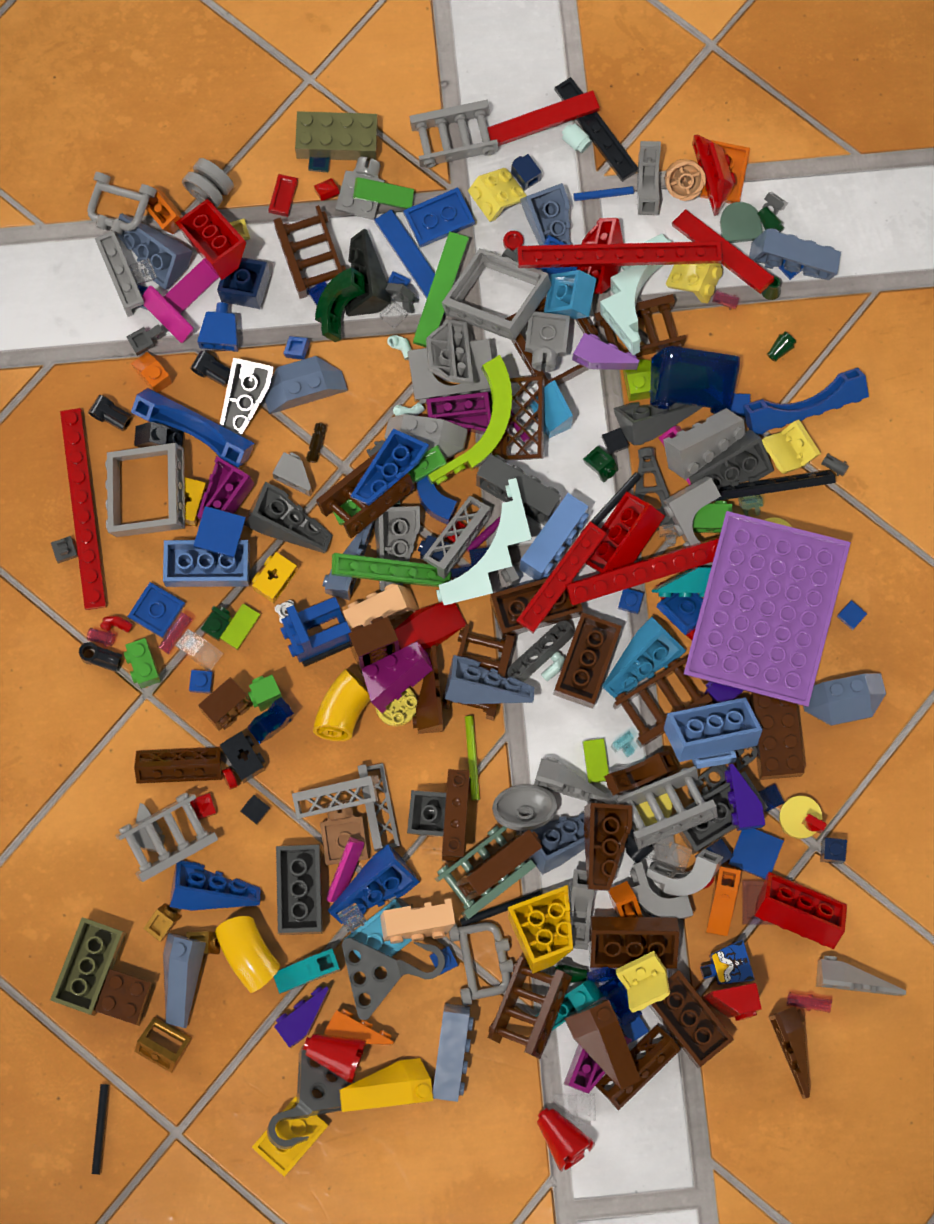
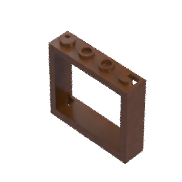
(520, 342)
(499, 864)

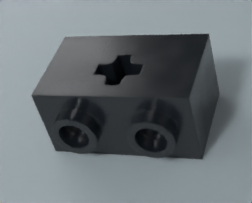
(245, 769)

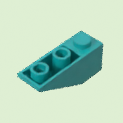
(685, 584)
(306, 971)
(576, 1000)

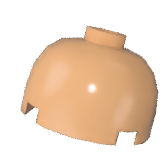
(684, 179)

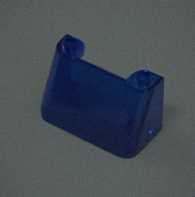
(693, 378)

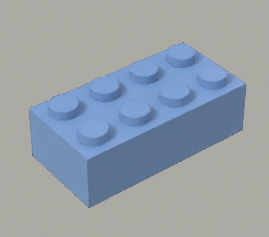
(554, 537)
(200, 568)
(712, 729)

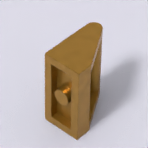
(156, 1052)

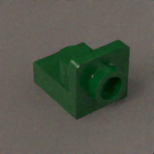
(601, 463)
(216, 622)

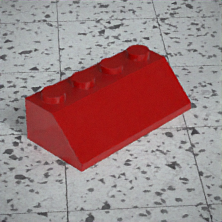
(213, 238)
(627, 534)
(801, 910)
(736, 1002)

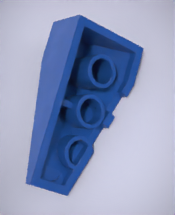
(392, 462)
(379, 880)
(201, 890)

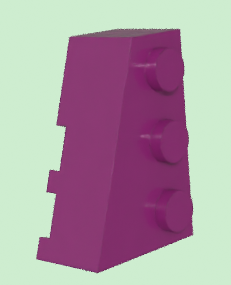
(226, 488)

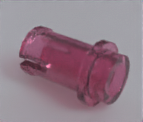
(725, 299)
(102, 637)

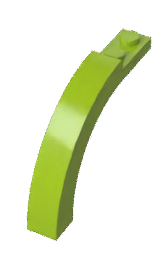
(501, 392)

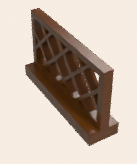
(503, 447)

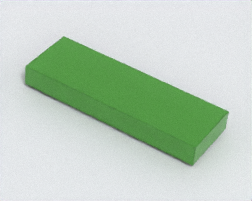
(383, 193)

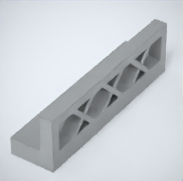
(119, 272)
(462, 542)
(337, 788)
(373, 823)

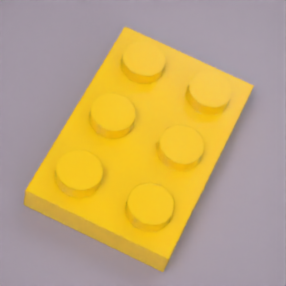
(285, 1159)

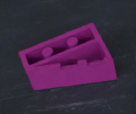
(466, 410)
(395, 673)
(584, 1071)

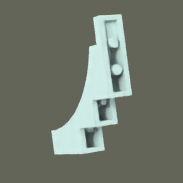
(620, 308)
(511, 531)

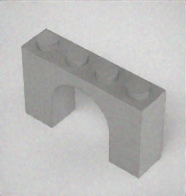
(427, 386)
(685, 505)

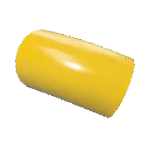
(341, 708)
(247, 952)

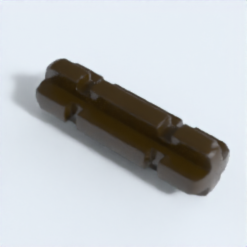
(316, 442)

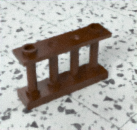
(289, 248)
(644, 310)
(341, 492)
(501, 665)
(645, 734)
(455, 815)
(544, 1021)

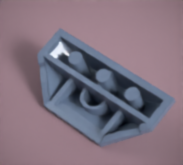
(303, 383)
(846, 699)

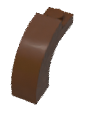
(641, 773)

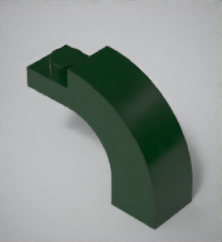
(334, 299)

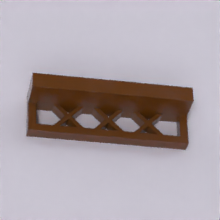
(178, 768)
(655, 1059)

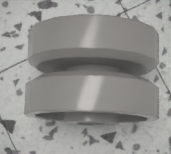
(207, 182)

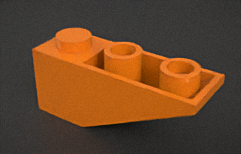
(723, 901)
(344, 1026)

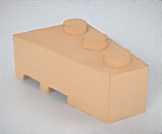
(389, 603)
(417, 922)

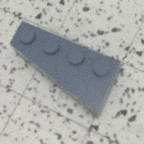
(775, 247)
(451, 1052)

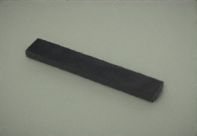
(600, 134)
(776, 485)

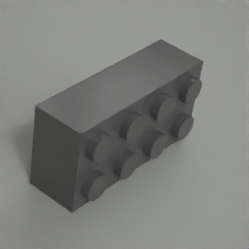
(537, 499)
(714, 829)
(299, 890)

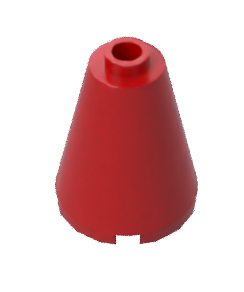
(336, 1054)
(563, 1138)

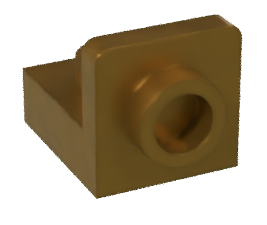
(162, 921)
(212, 944)

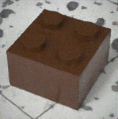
(225, 704)
(124, 997)

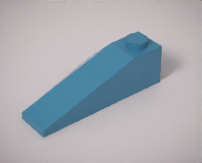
(646, 653)

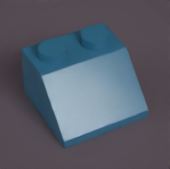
(570, 294)
(556, 411)

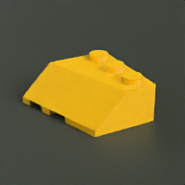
(543, 928)

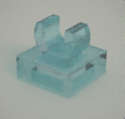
(751, 502)
(624, 744)

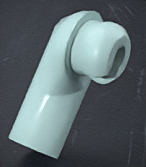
(400, 344)
(415, 410)
(555, 668)

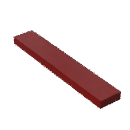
(544, 118)
(731, 257)
(563, 574)

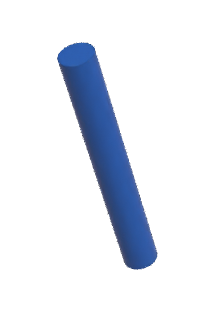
(603, 193)

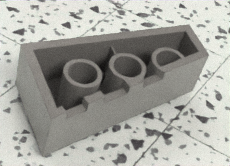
(703, 442)

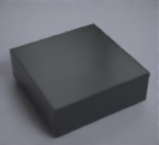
(615, 441)
(255, 809)

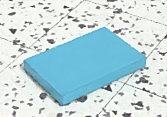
(372, 934)

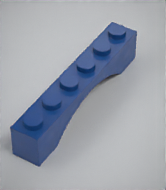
(845, 389)
(161, 410)

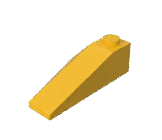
(394, 1085)

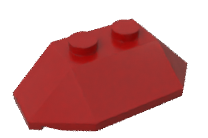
(717, 173)
(604, 232)

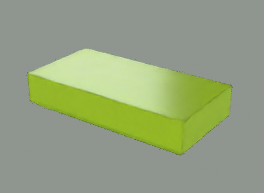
(240, 626)
(595, 760)

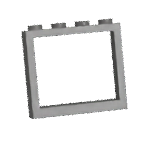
(489, 322)
(176, 490)

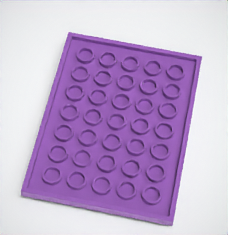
(767, 608)

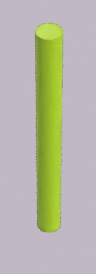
(472, 760)

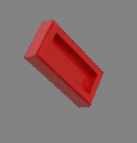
(283, 195)

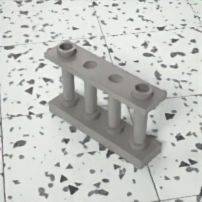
(459, 115)
(675, 824)
(166, 858)

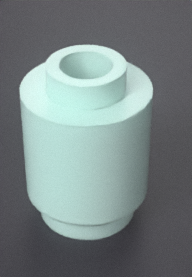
(576, 137)

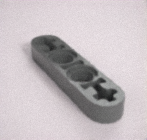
(543, 653)
(720, 770)

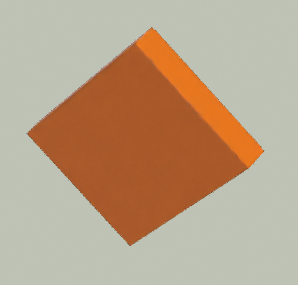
(738, 159)

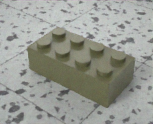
(336, 135)
(87, 966)

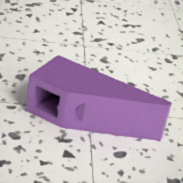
(599, 355)

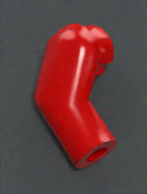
(116, 621)

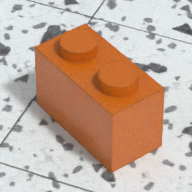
(164, 211)

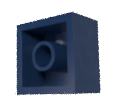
(246, 284)

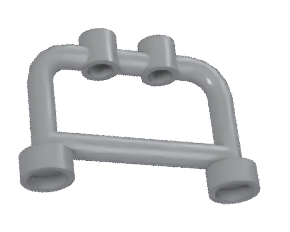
(117, 225)
(501, 945)

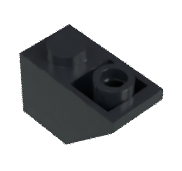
(156, 434)

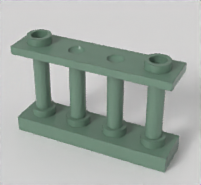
(470, 906)

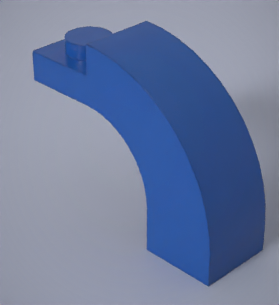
(434, 503)

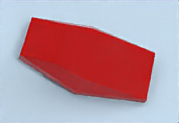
(430, 626)

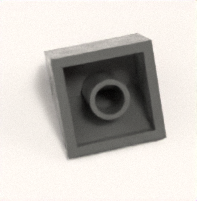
(427, 813)

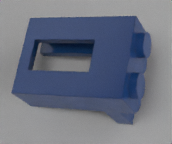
(298, 623)

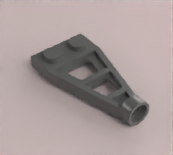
(660, 489)

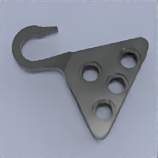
(376, 987)
(307, 1105)

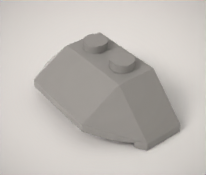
(450, 352)
(432, 431)

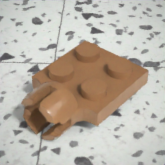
(338, 830)

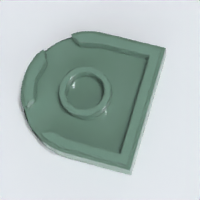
(740, 223)

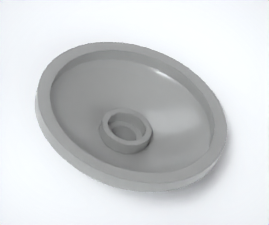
(524, 807)

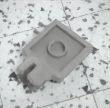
(353, 206)
(547, 339)

